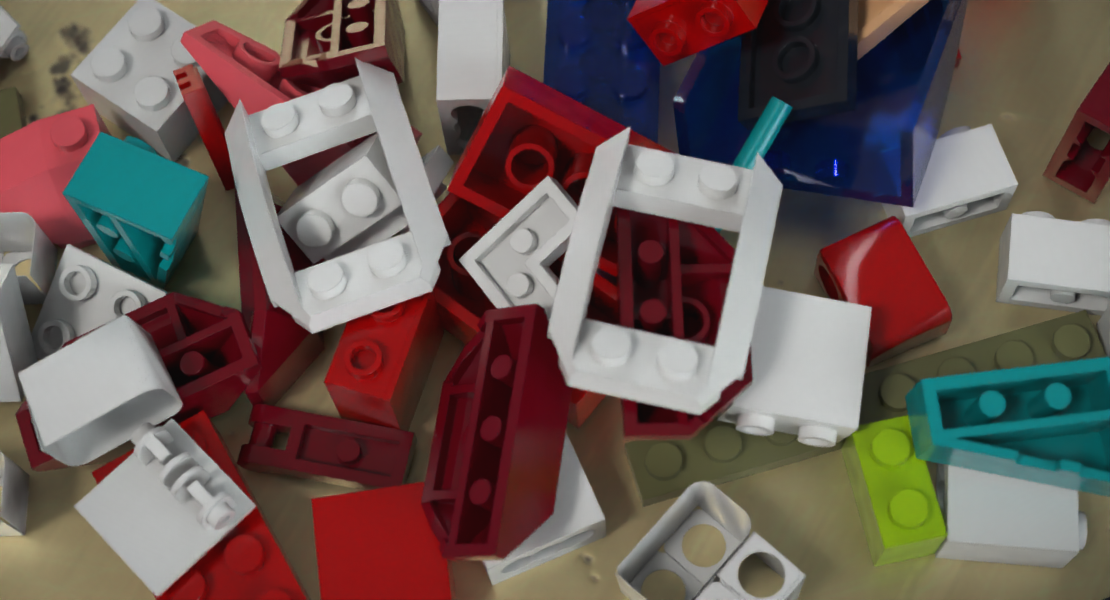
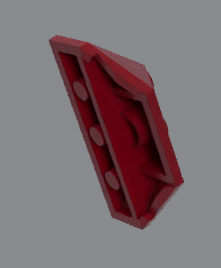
(328, 34)
(673, 286)
(280, 342)
(204, 353)
(497, 438)

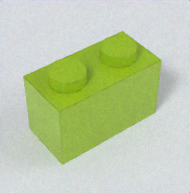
(893, 492)

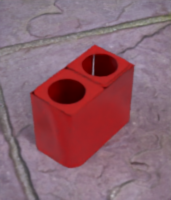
(886, 273)

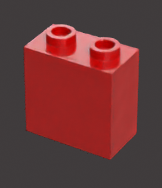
(689, 26)
(385, 362)
(379, 547)

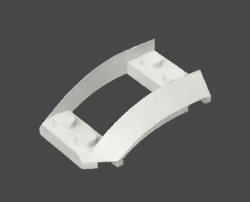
(311, 124)
(682, 188)

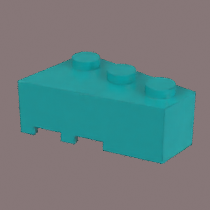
(137, 206)
(1020, 423)

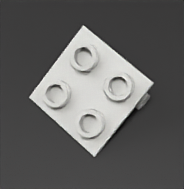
(86, 296)
(164, 505)

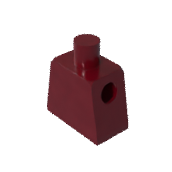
(1075, 161)

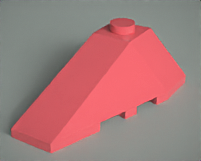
(252, 74)
(40, 164)

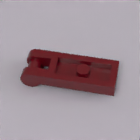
(327, 449)

